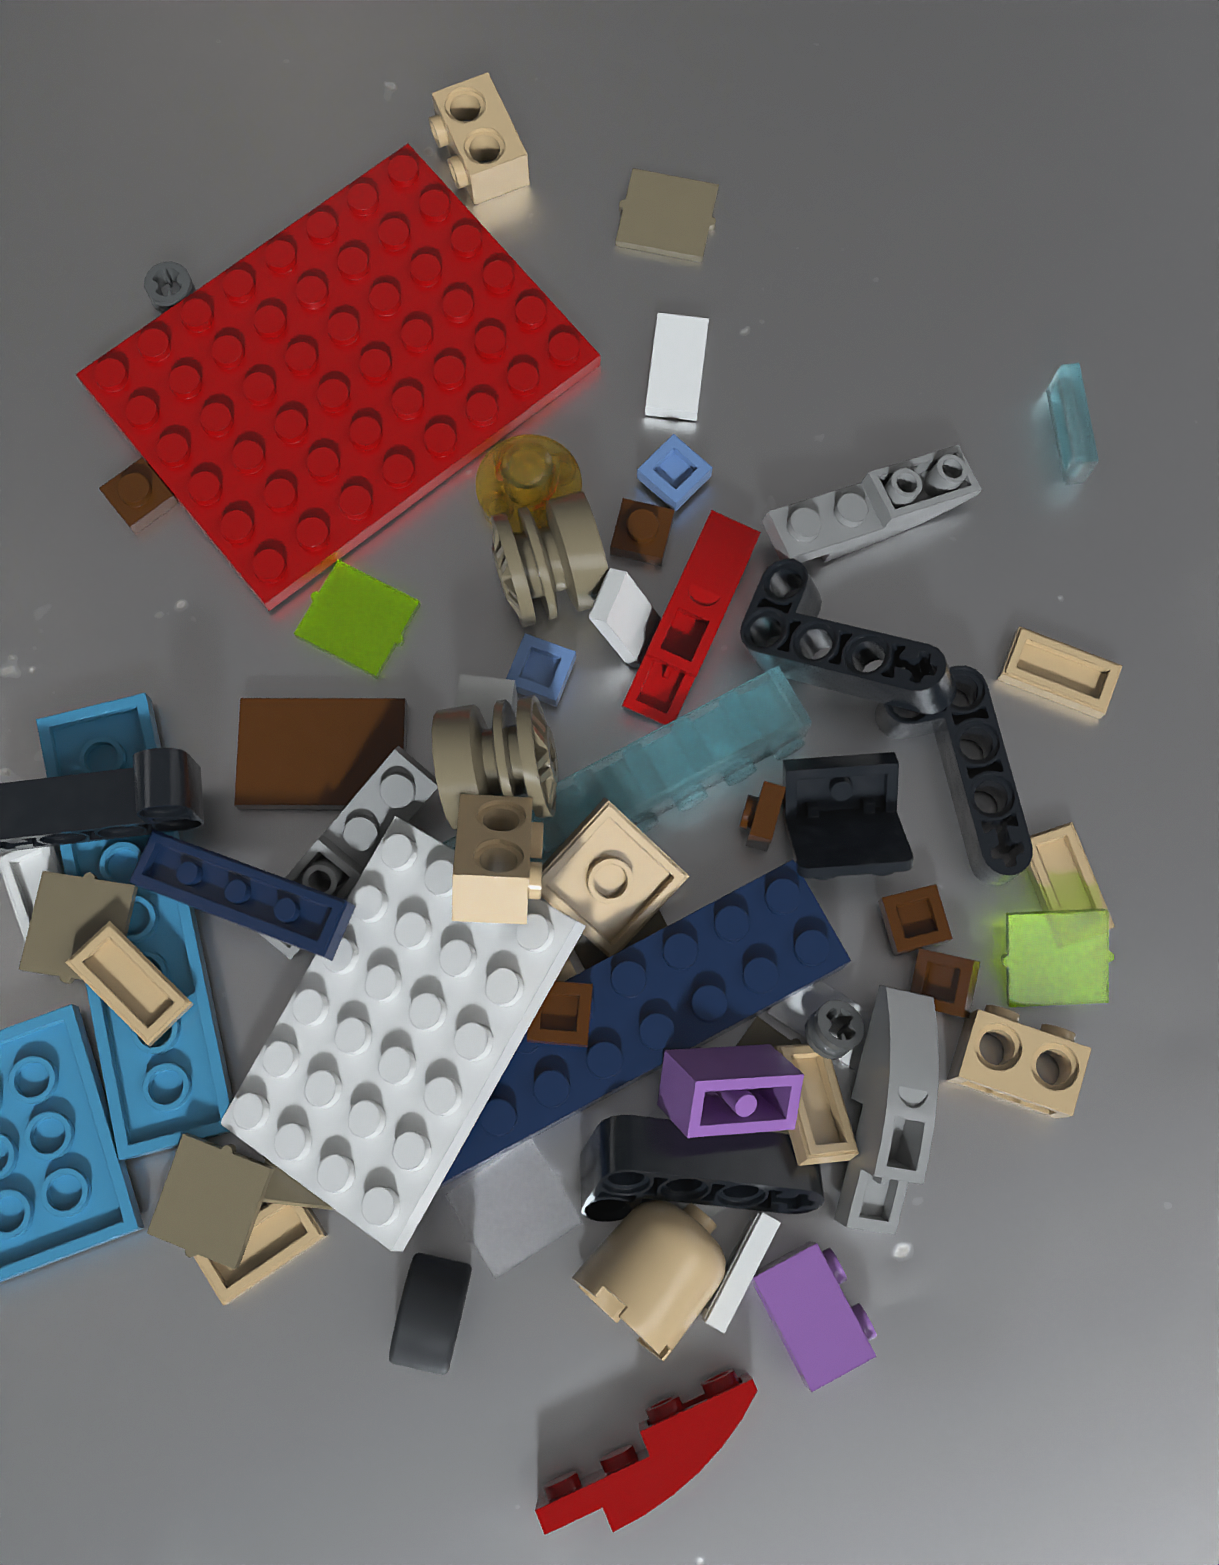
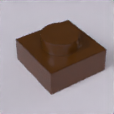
(138, 495)
(642, 532)
(762, 814)
(915, 919)
(946, 979)
(563, 1016)

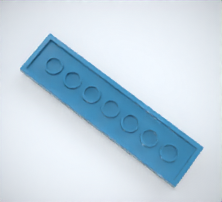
(184, 1075)

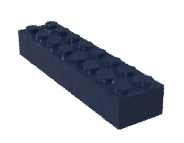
(663, 996)

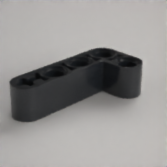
(850, 646)
(968, 776)
(155, 794)
(654, 1160)

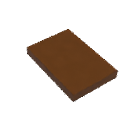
(313, 749)

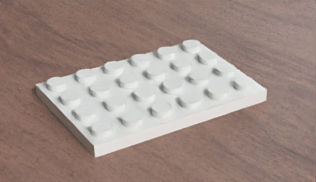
(397, 1039)

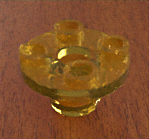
(525, 473)

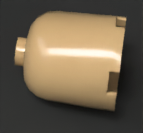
(656, 1272)

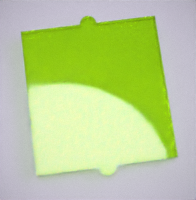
(357, 619)
(1057, 957)

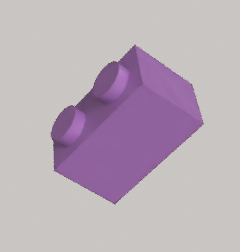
(729, 1090)
(813, 1314)

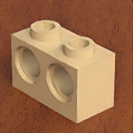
(484, 137)
(493, 859)
(1016, 1075)

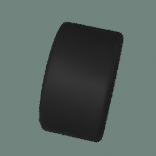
(430, 1313)

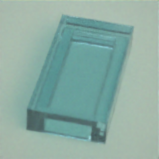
(1072, 424)

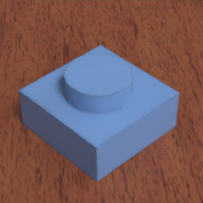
(674, 472)
(541, 669)

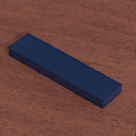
(243, 894)

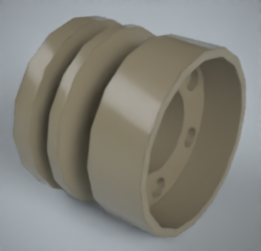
(550, 558)
(506, 760)

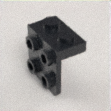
(844, 816)

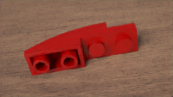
(691, 619)
(678, 1446)

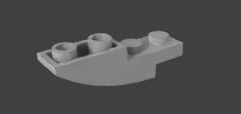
(873, 510)
(350, 841)
(898, 1113)

